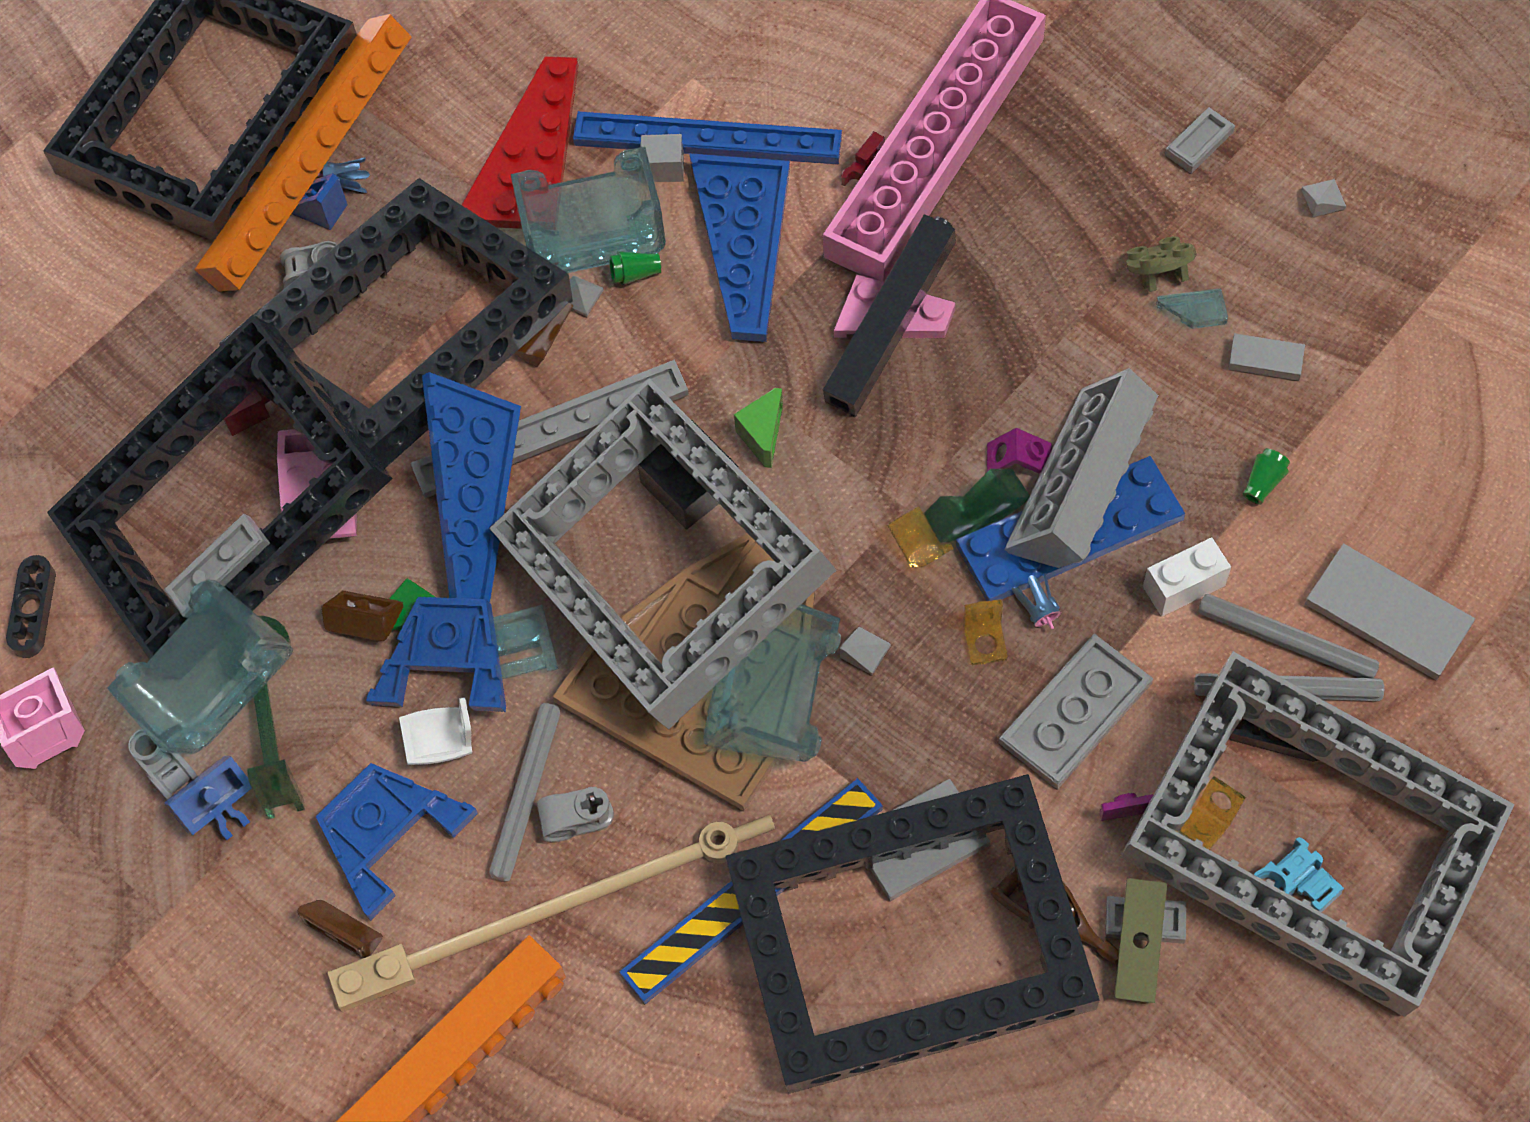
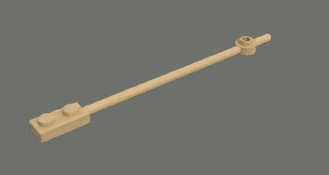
(393, 969)

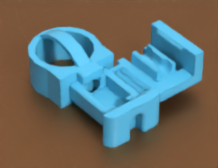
(1303, 875)

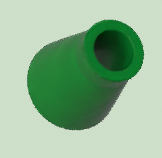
(632, 266)
(1266, 474)

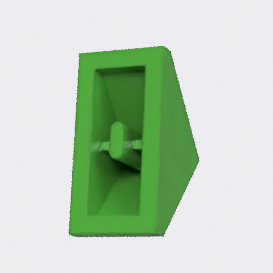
(760, 424)

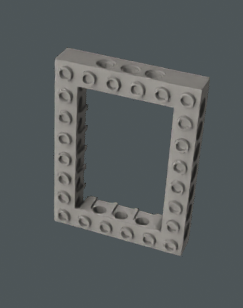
(729, 631)
(1370, 757)

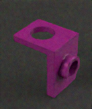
(1021, 449)
(1124, 806)

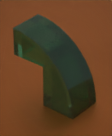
(985, 503)

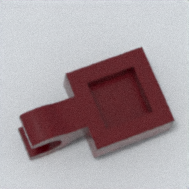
(863, 158)

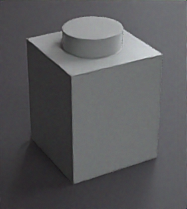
(665, 156)

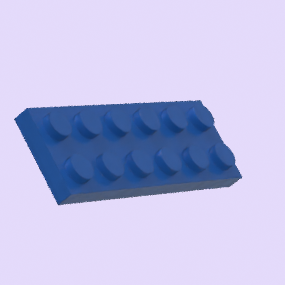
(1138, 510)

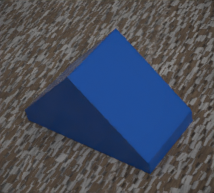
(322, 202)

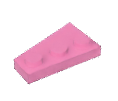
(928, 322)

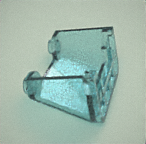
(592, 217)
(201, 672)
(770, 694)

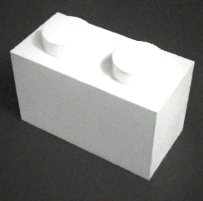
(1186, 576)

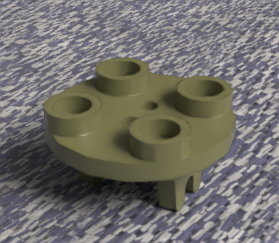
(1164, 257)

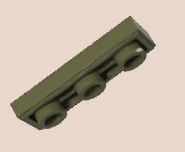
(1139, 966)

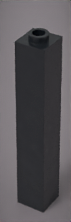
(890, 314)

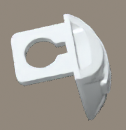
(436, 734)

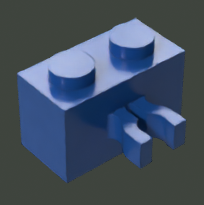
(209, 796)

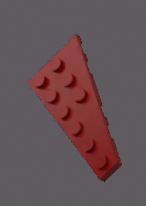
(531, 140)

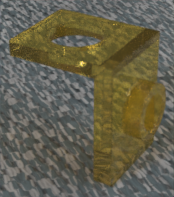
(917, 538)
(984, 620)
(1208, 820)

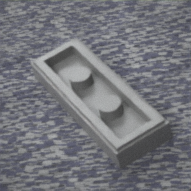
(219, 561)

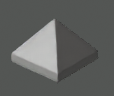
(584, 295)

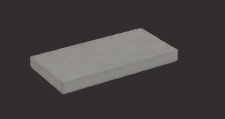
(1390, 611)
(1075, 711)

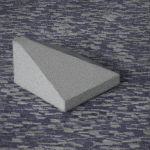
(1323, 198)
(864, 650)

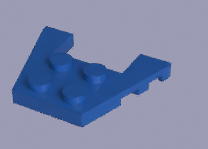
(450, 638)
(373, 817)

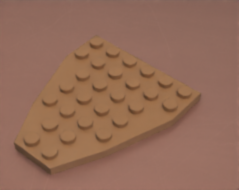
(660, 623)

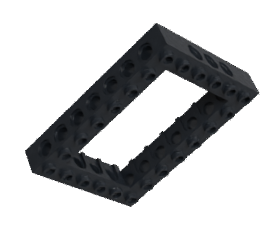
(83, 142)
(531, 299)
(170, 432)
(1057, 994)

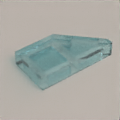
(1196, 308)

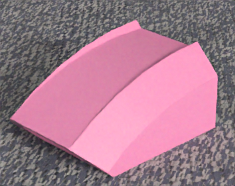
(38, 721)

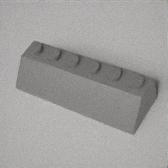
(1083, 471)

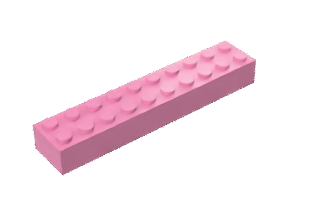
(933, 137)

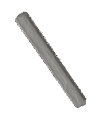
(1288, 637)
(1322, 687)
(524, 792)

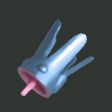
(346, 173)
(1046, 608)

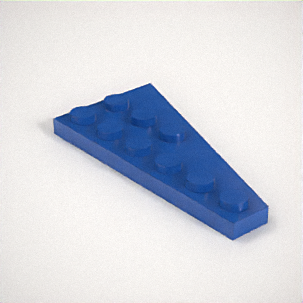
(744, 223)
(472, 466)

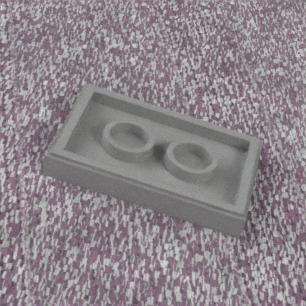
(902, 875)

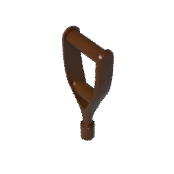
(1086, 933)

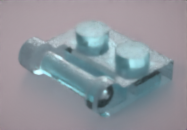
(522, 632)

